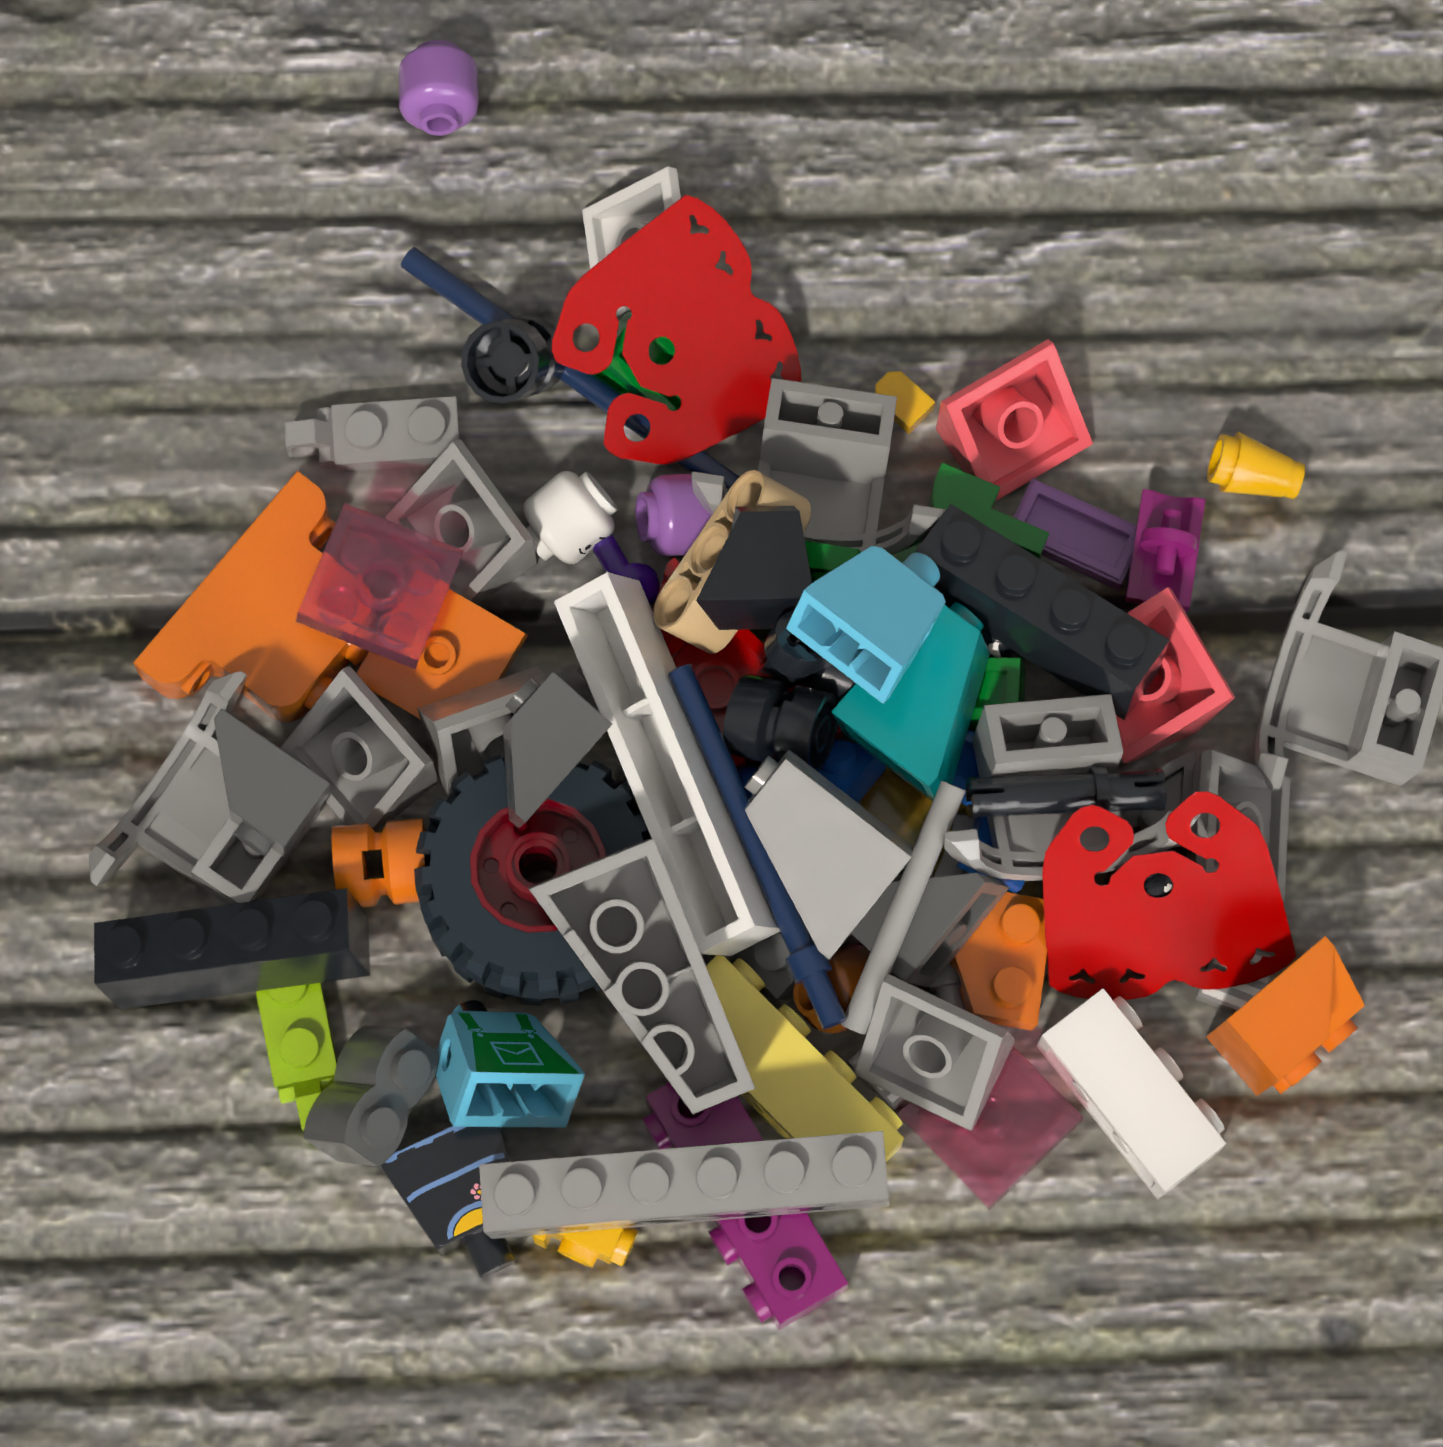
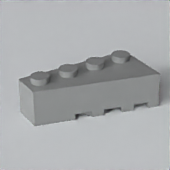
(644, 957)

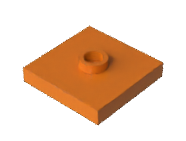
(462, 653)

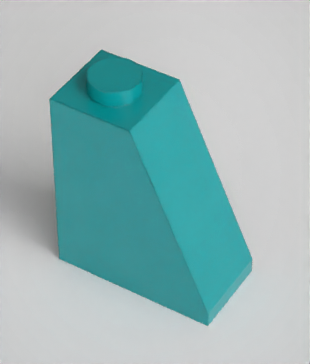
(930, 710)

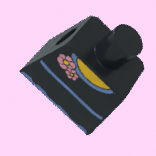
(443, 1191)

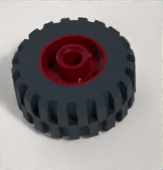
(478, 869)

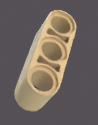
(676, 605)

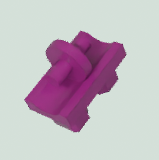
(1165, 547)

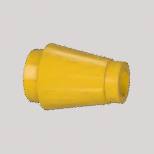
(1252, 468)

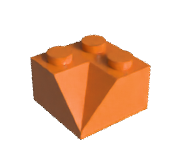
(1286, 1021)

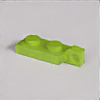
(298, 1043)

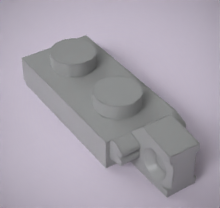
(376, 434)

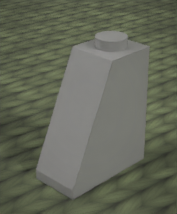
(823, 847)

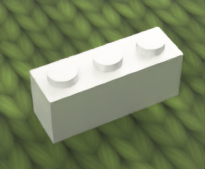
(1132, 1092)

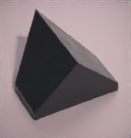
(758, 569)

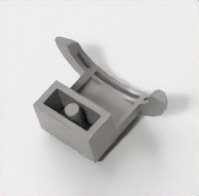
(836, 455)
(1348, 695)
(1044, 740)
(187, 815)

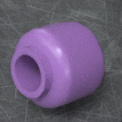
(437, 86)
(670, 515)

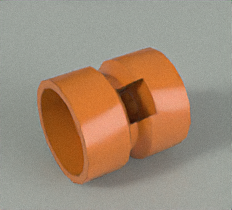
(399, 859)

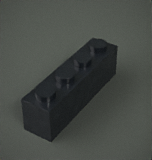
(1043, 612)
(232, 949)

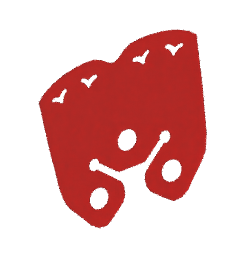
(707, 315)
(1168, 936)

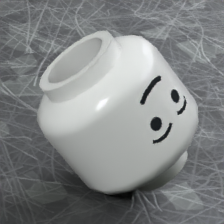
(569, 516)

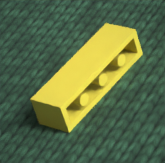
(792, 1080)

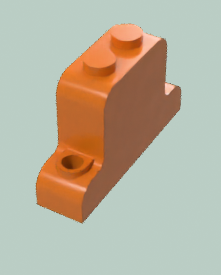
(248, 615)

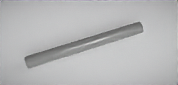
(903, 906)

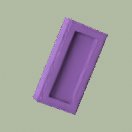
(1079, 533)

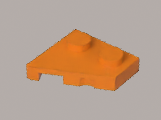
(1005, 963)

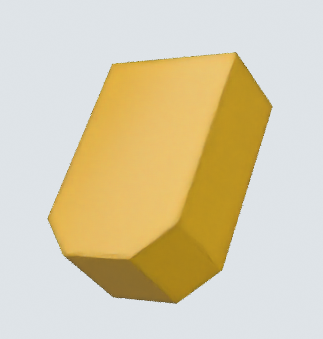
(912, 402)

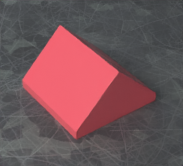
(1015, 421)
(1184, 691)

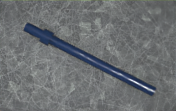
(805, 960)

